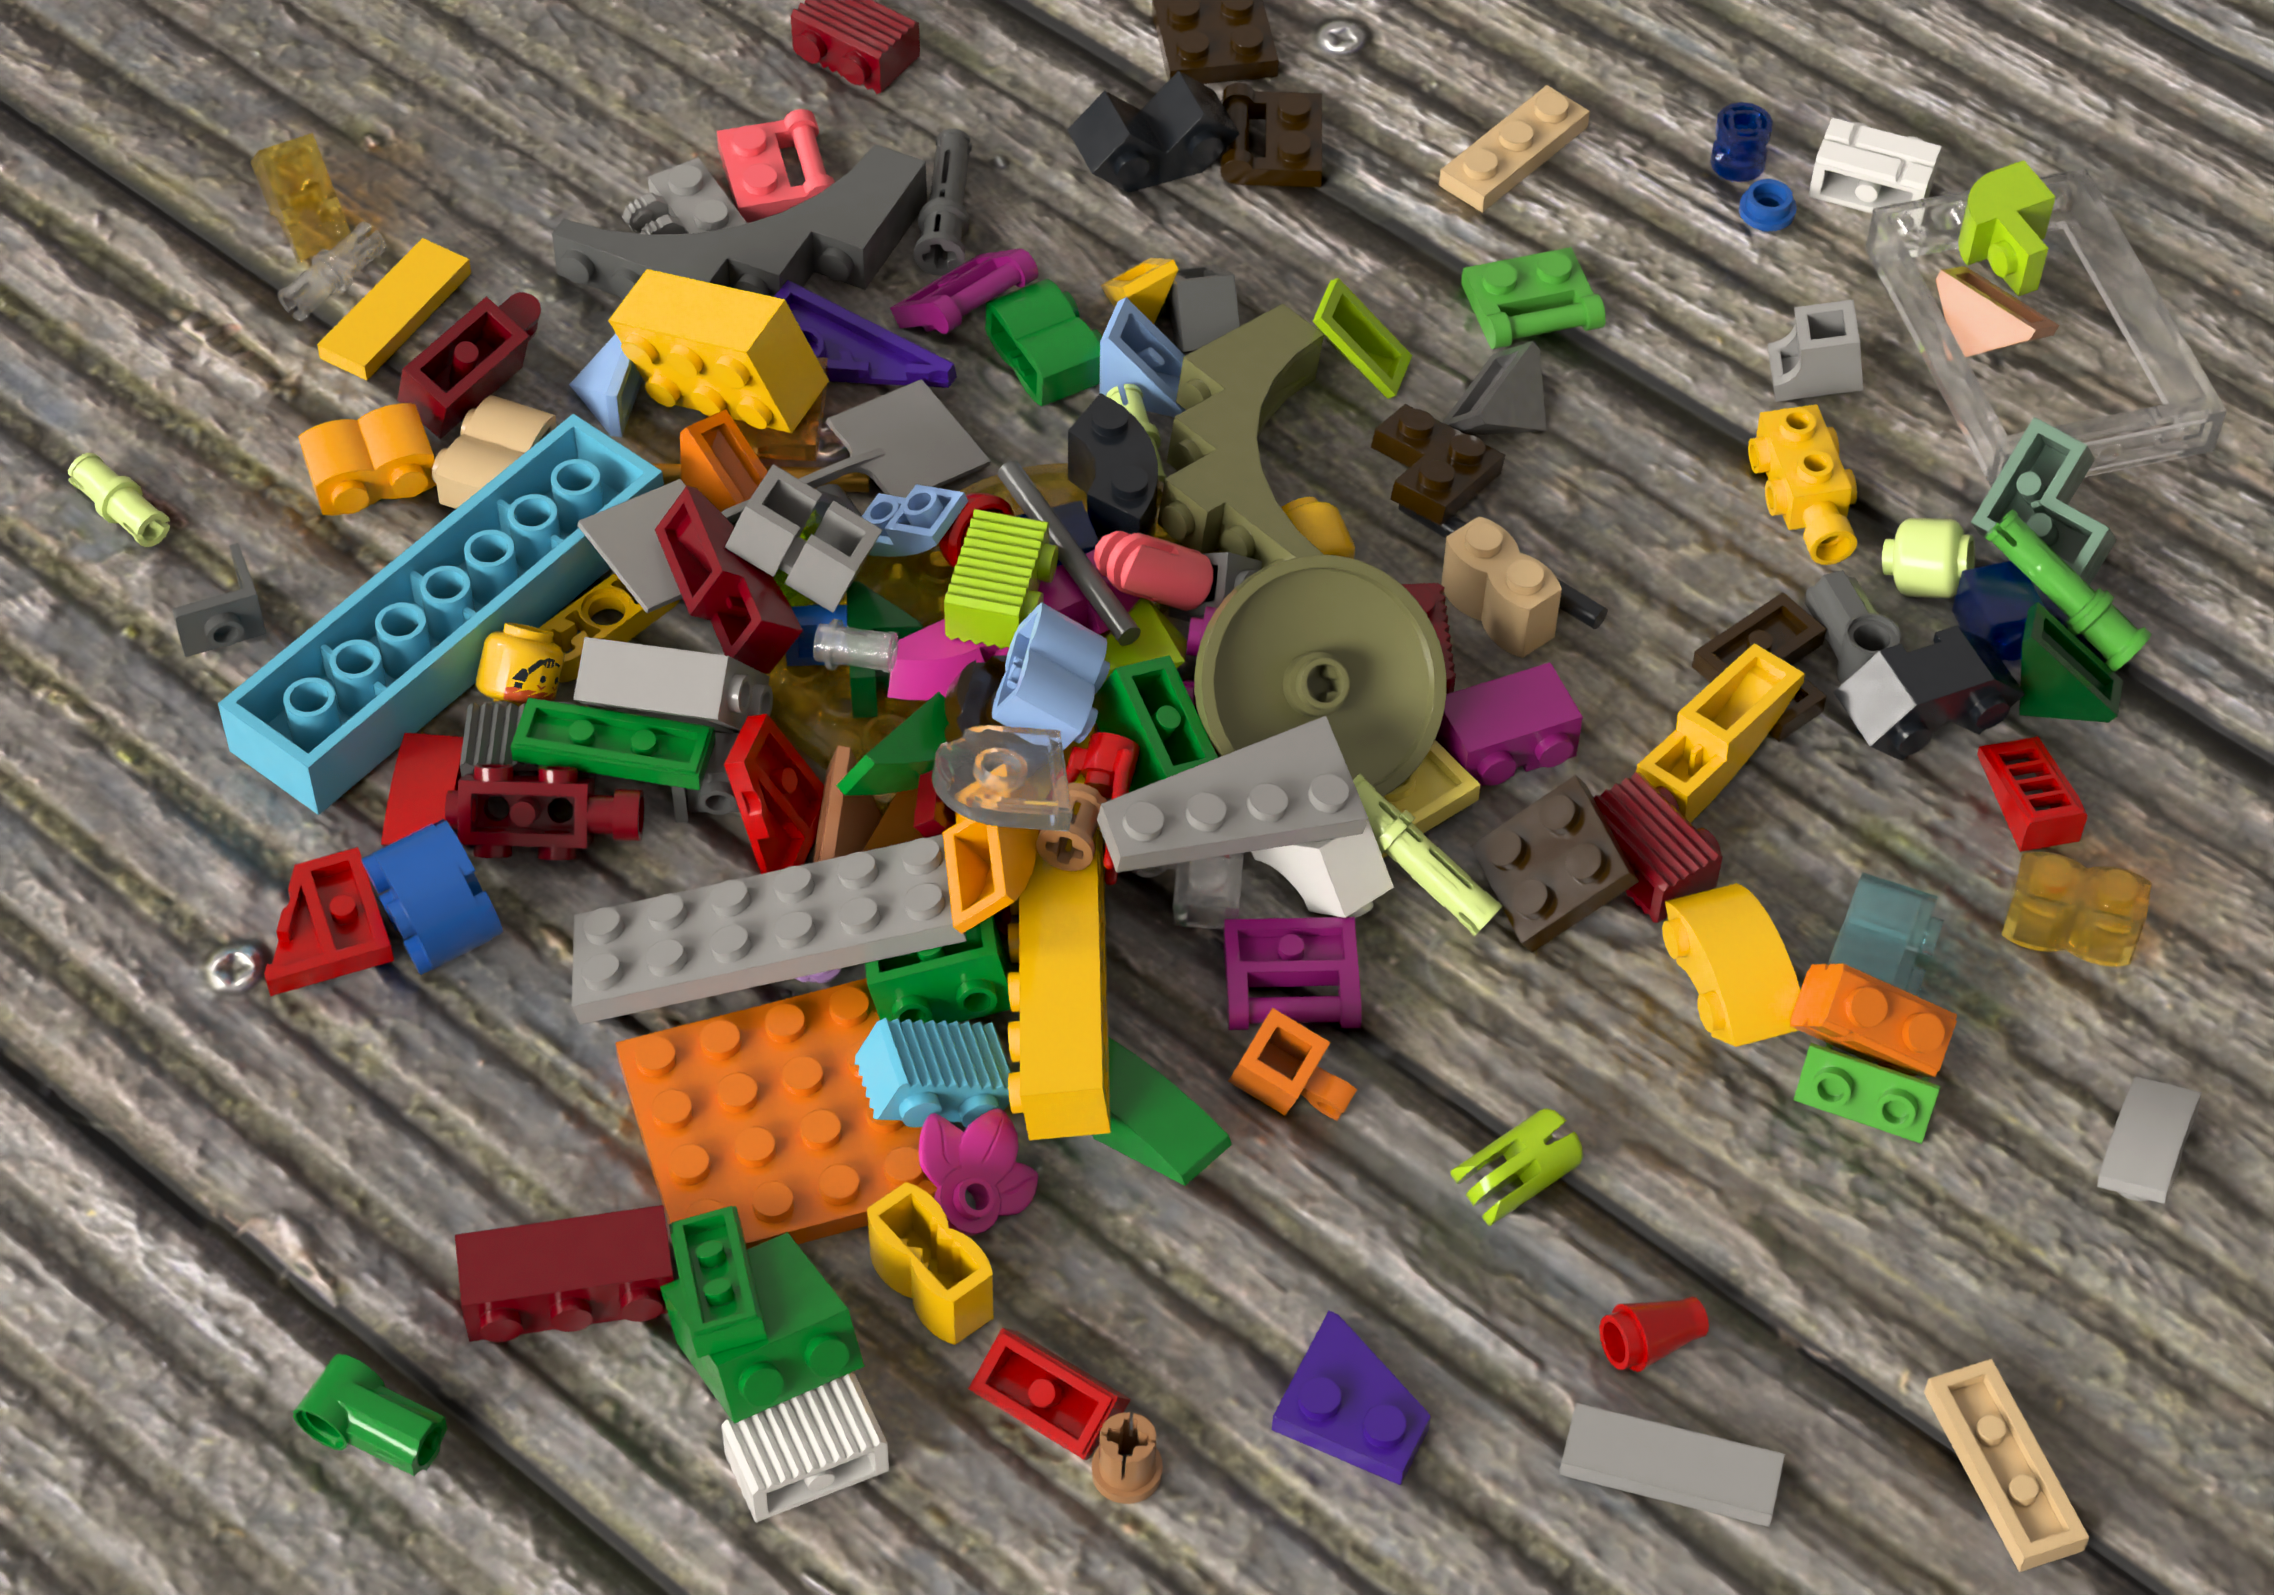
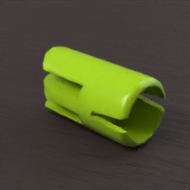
(1526, 1159)

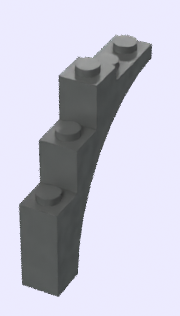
(837, 234)

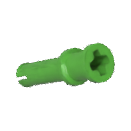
(2087, 610)

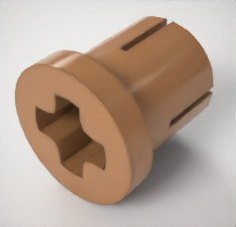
(1142, 1469)

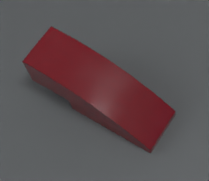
(719, 586)

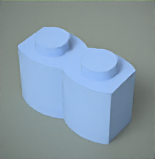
(1052, 676)

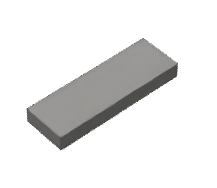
(1672, 1464)

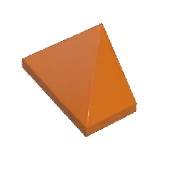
(719, 461)

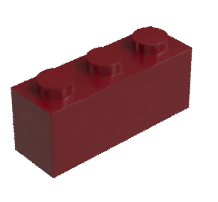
(563, 1273)

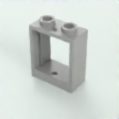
(671, 684)

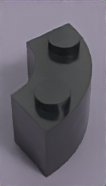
(1115, 468)

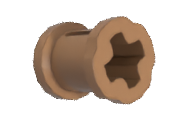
(1052, 843)

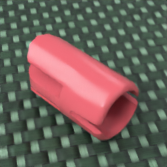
(1154, 569)

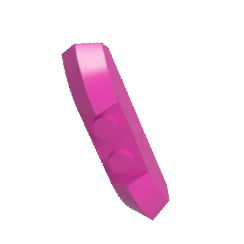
(931, 661)

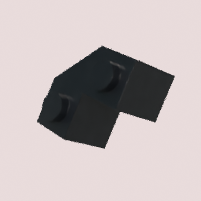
(1160, 143)
(1908, 696)

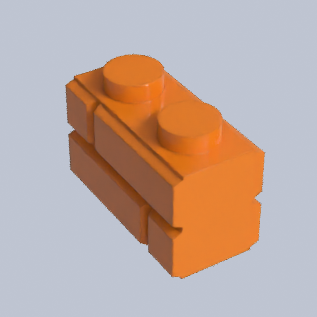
(1873, 1019)

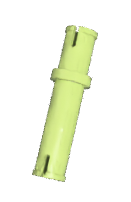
(1426, 861)

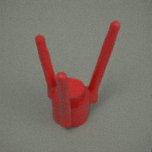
(1109, 768)

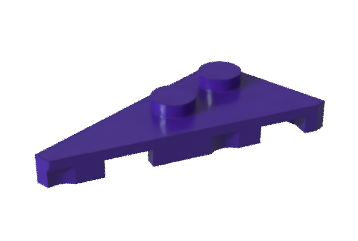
(860, 349)

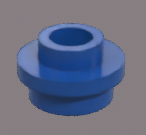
(1768, 205)

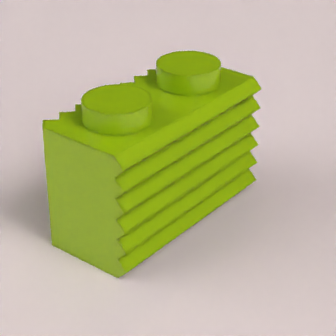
(998, 577)

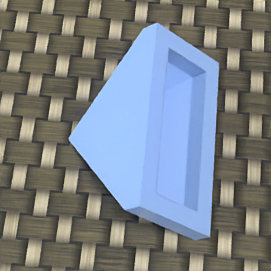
(609, 387)

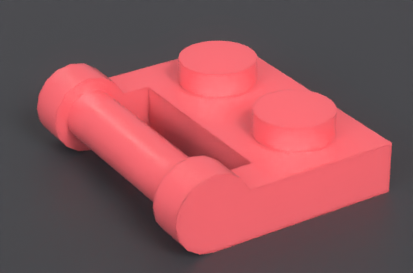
(757, 169)

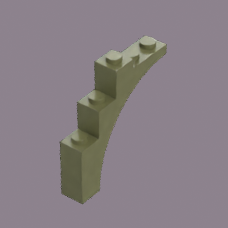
(1228, 398)

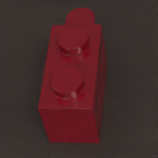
(469, 361)

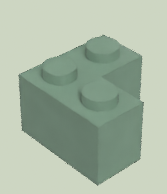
(2039, 486)

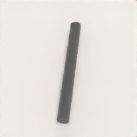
(1070, 554)

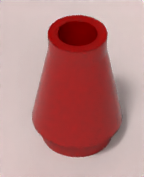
(1649, 1331)

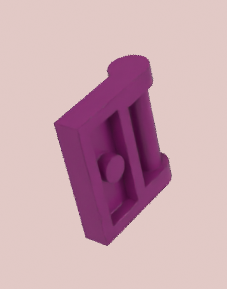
(965, 289)
(1292, 955)

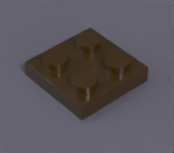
(1215, 39)
(1554, 863)

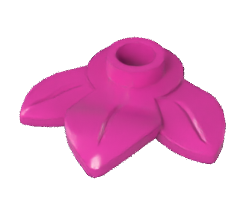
(977, 1161)

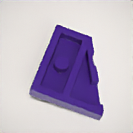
(1352, 1405)

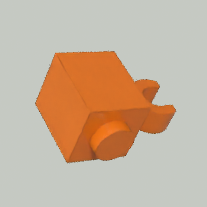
(1284, 1065)

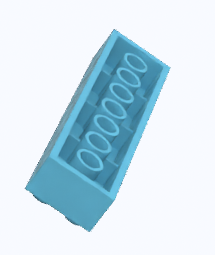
(420, 624)

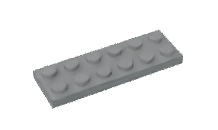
(762, 929)

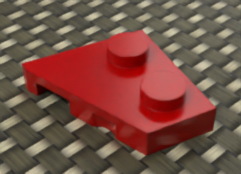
(774, 794)
(328, 924)

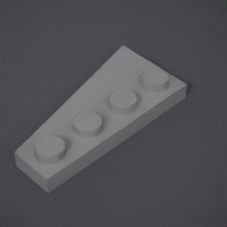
(1242, 802)

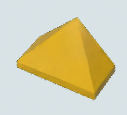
(1143, 285)

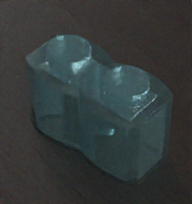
(1888, 931)

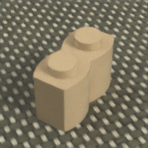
(487, 445)
(1501, 586)

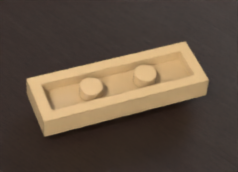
(1514, 148)
(2006, 1465)

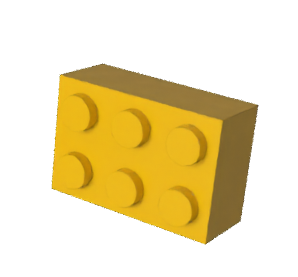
(719, 350)

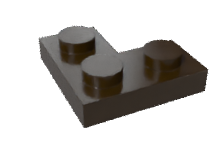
(1442, 463)
(1783, 631)

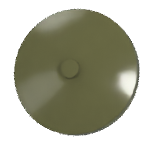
(1328, 643)

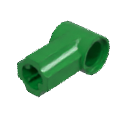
(357, 1409)

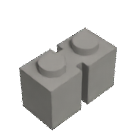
(771, 540)

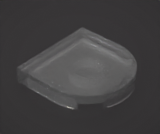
(1005, 777)

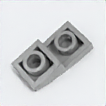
(2149, 1140)

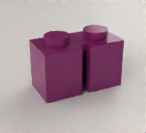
(1511, 724)

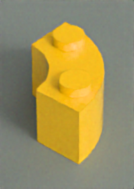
(1734, 963)

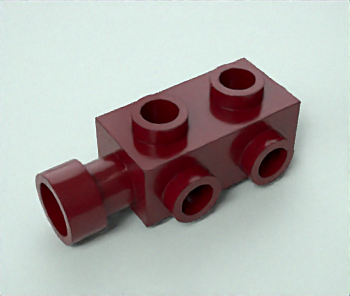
(530, 812)

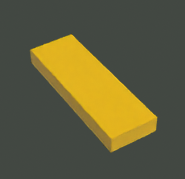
(394, 309)

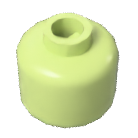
(1928, 557)

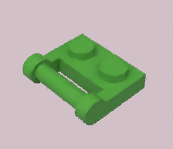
(1531, 296)

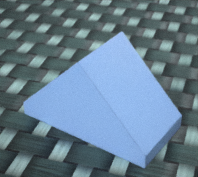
(1140, 355)

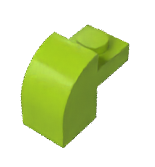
(2006, 225)

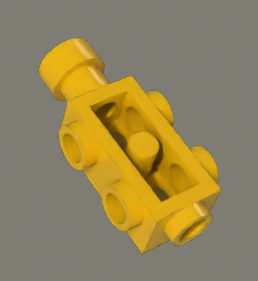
(1806, 479)

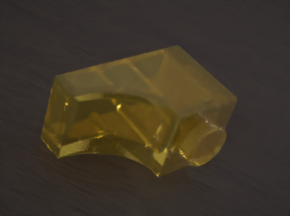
(301, 195)

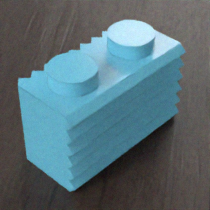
(933, 1070)

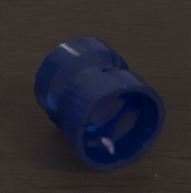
(1741, 142)

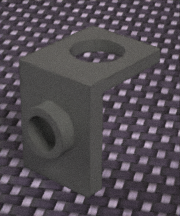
(222, 618)

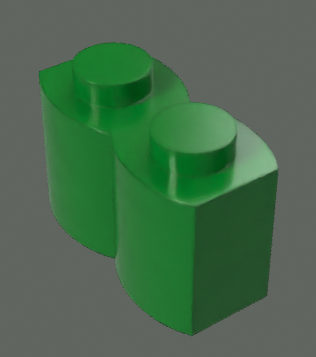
(1044, 341)

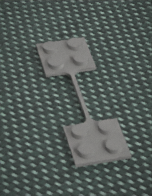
(892, 439)

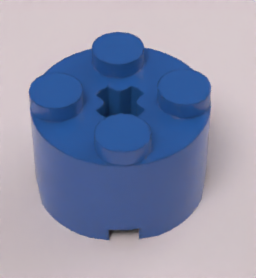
(432, 896)

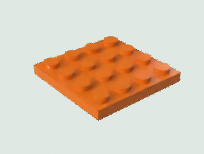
(769, 1117)

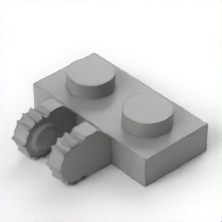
(682, 202)

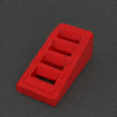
(2029, 827)

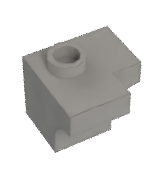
(1818, 354)

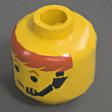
(520, 664)

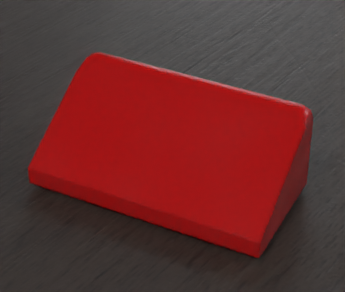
(1046, 1392)

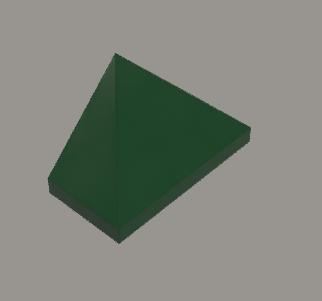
(2063, 675)

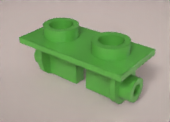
(1866, 1092)

